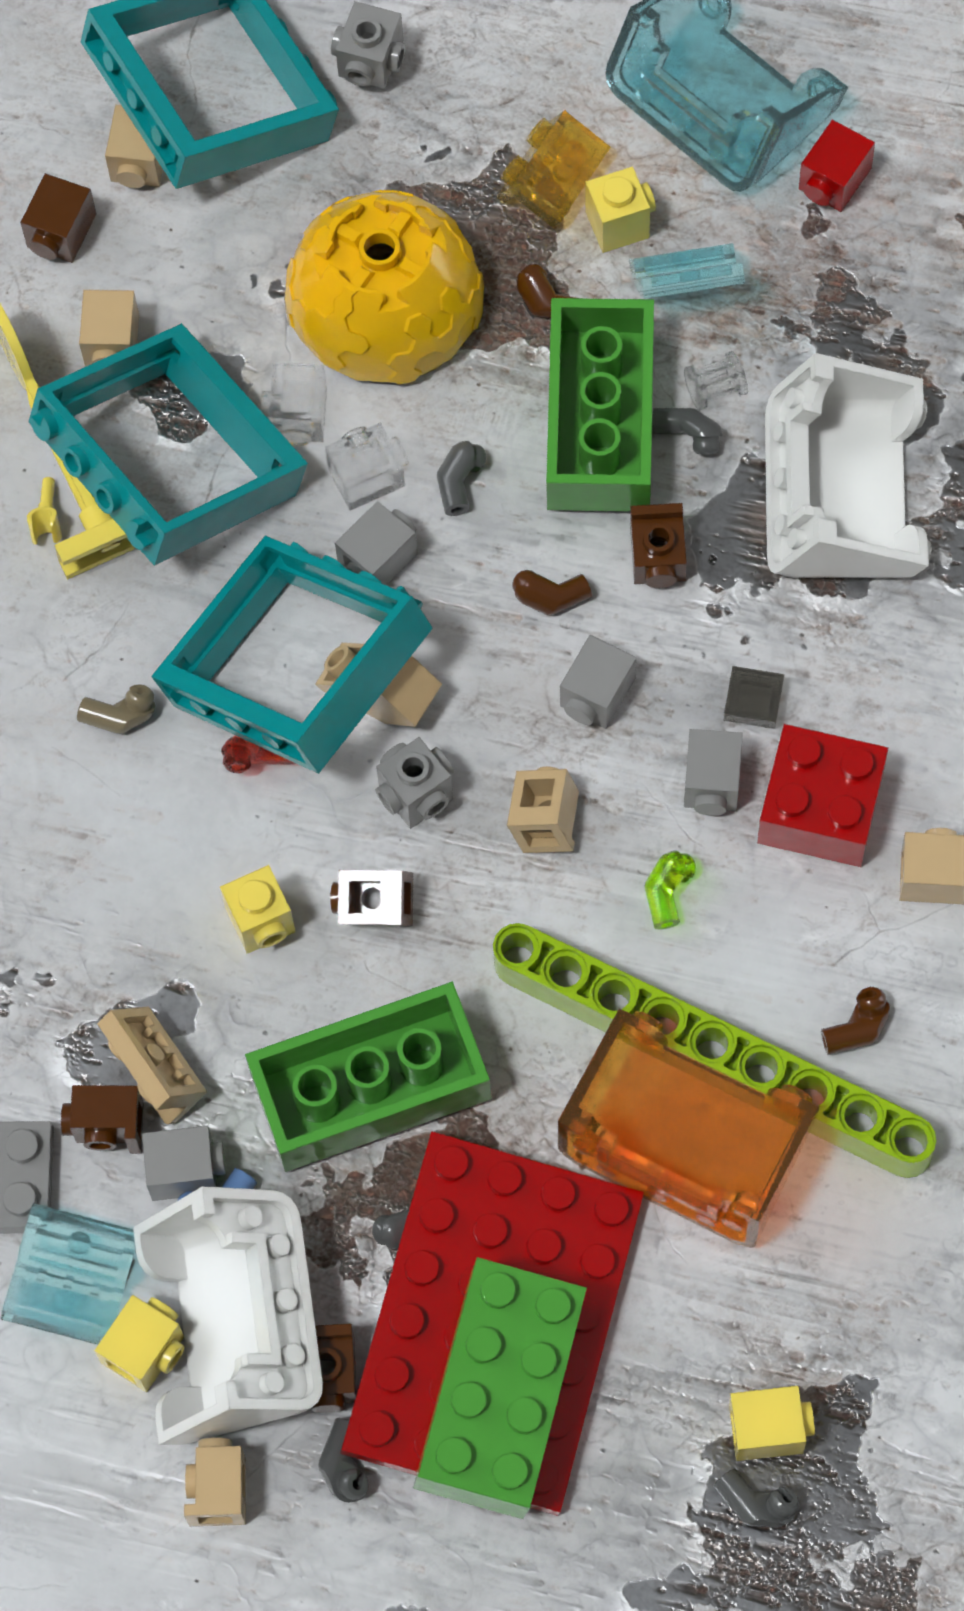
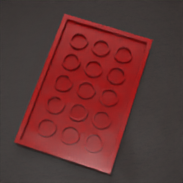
(510, 1213)

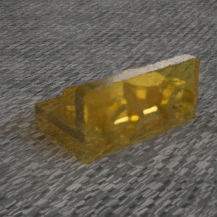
(554, 167)

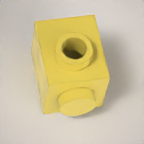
(619, 209)
(258, 909)
(142, 1342)
(770, 1423)

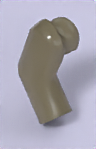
(124, 715)

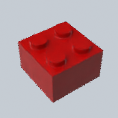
(822, 795)

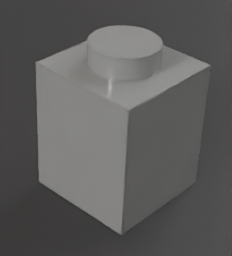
(378, 543)
(597, 682)
(713, 771)
(181, 1161)

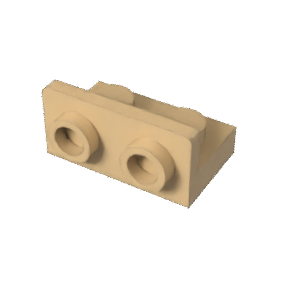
(153, 1061)

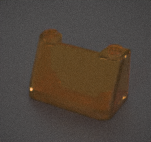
(684, 1131)

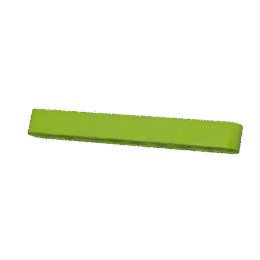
(697, 1027)

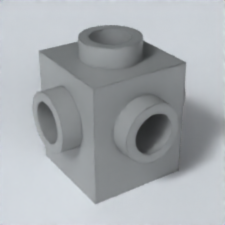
(369, 45)
(410, 795)

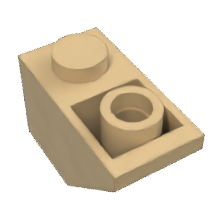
(404, 697)

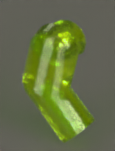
(661, 884)

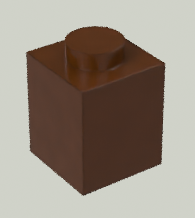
(58, 218)

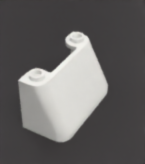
(840, 472)
(241, 1310)

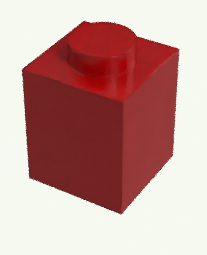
(836, 166)

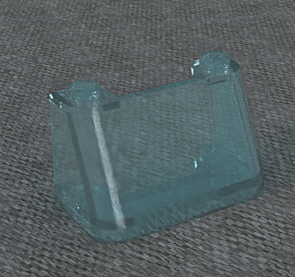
(713, 91)

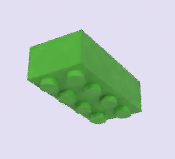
(600, 404)
(369, 1076)
(500, 1388)

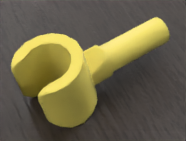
(45, 517)

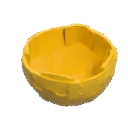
(388, 314)

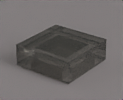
(753, 697)

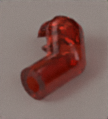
(240, 754)

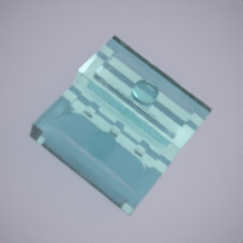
(686, 271)
(69, 1274)

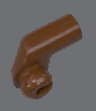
(536, 290)
(548, 596)
(863, 1026)

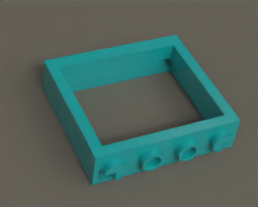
(156, 120)
(218, 401)
(236, 609)

